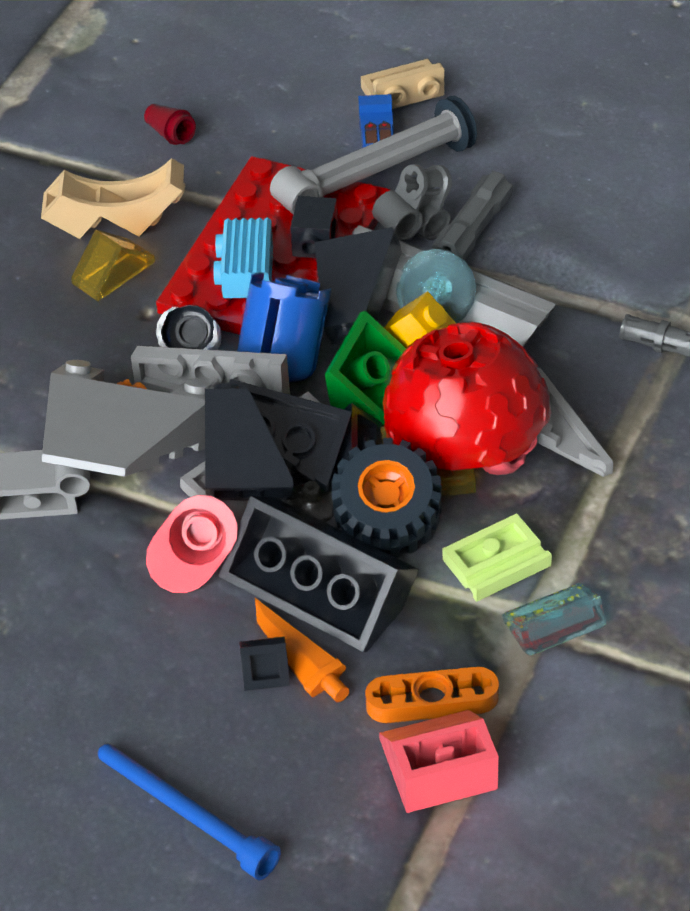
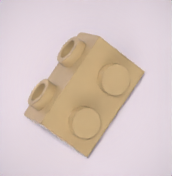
(406, 83)

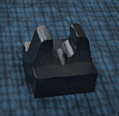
(264, 663)

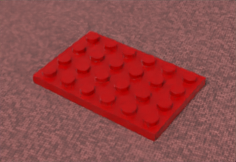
(252, 198)

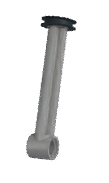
(451, 125)

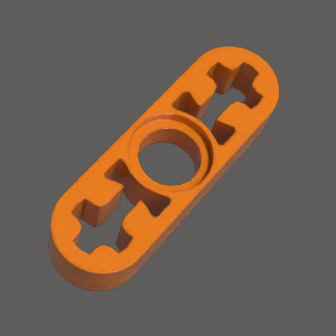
(444, 680)

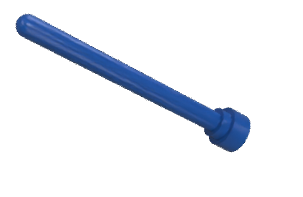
(256, 855)

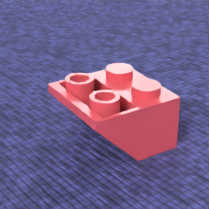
(441, 760)

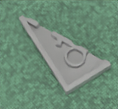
(570, 436)

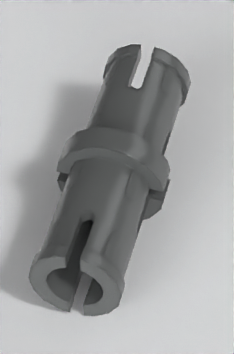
(656, 335)

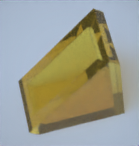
(109, 264)

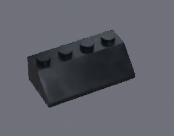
(317, 572)

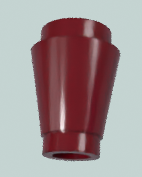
(171, 123)

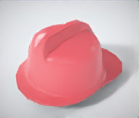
(191, 544)

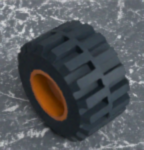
(387, 496)

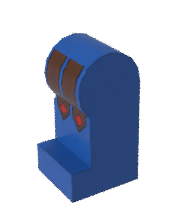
(375, 118)

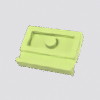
(496, 557)

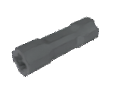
(484, 202)

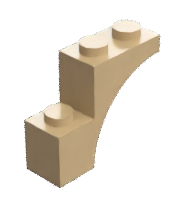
(133, 204)

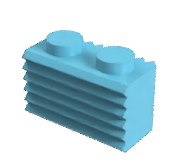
(244, 249)

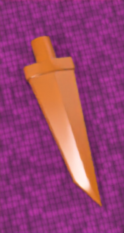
(308, 661)

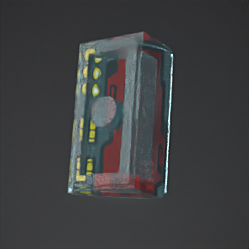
(555, 618)

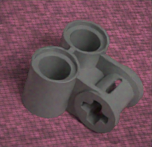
(415, 203)

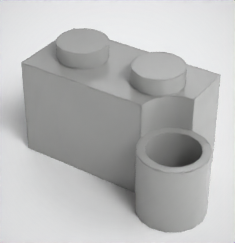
(38, 487)

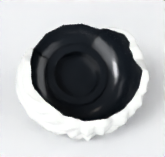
(188, 328)

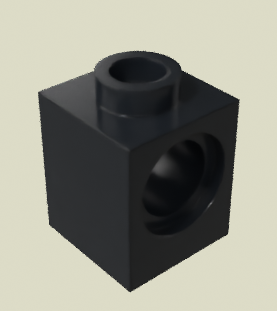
(312, 221)

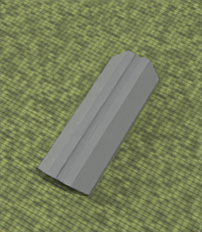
(494, 303)

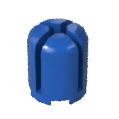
(285, 319)

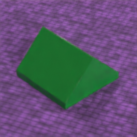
(363, 367)

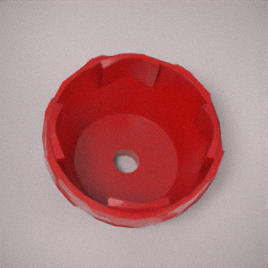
(466, 397)

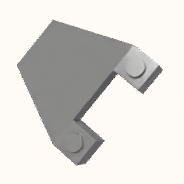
(117, 425)

